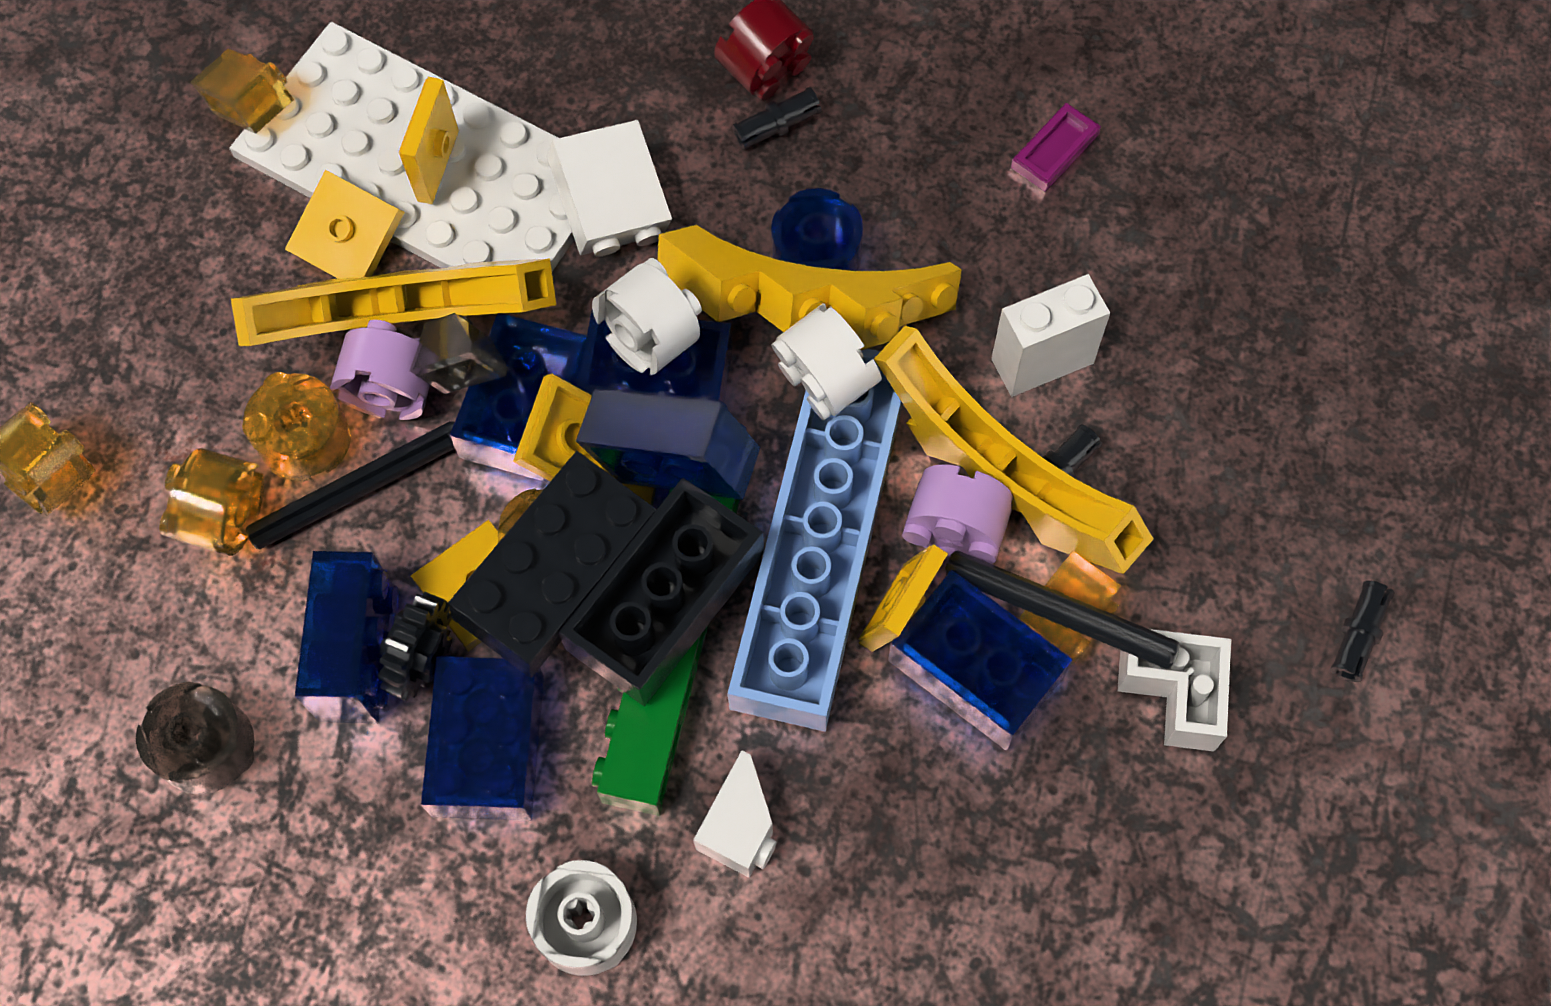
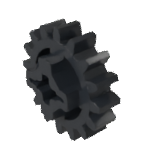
(413, 646)

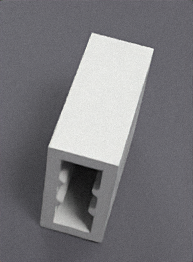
(609, 188)
(1049, 335)

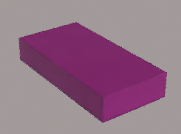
(1055, 147)

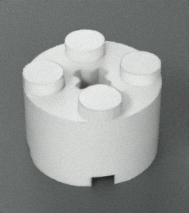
(648, 317)
(827, 361)
(564, 895)

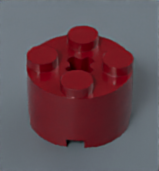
(765, 46)

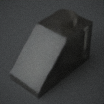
(456, 355)

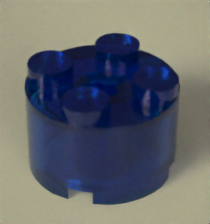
(818, 231)

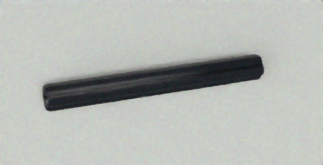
(350, 487)
(1065, 610)

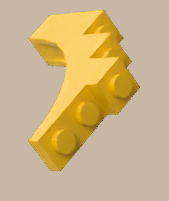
(741, 282)
(394, 298)
(959, 431)

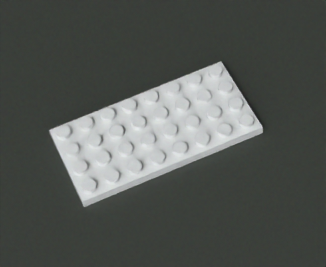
(351, 121)

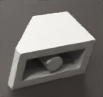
(738, 822)

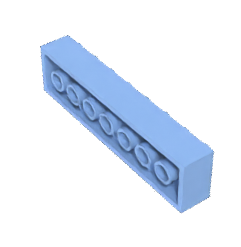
(815, 560)

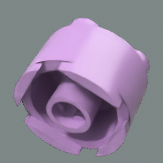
(376, 373)
(959, 513)

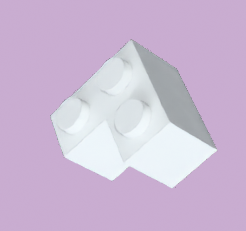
(1193, 687)

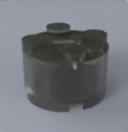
(170, 743)

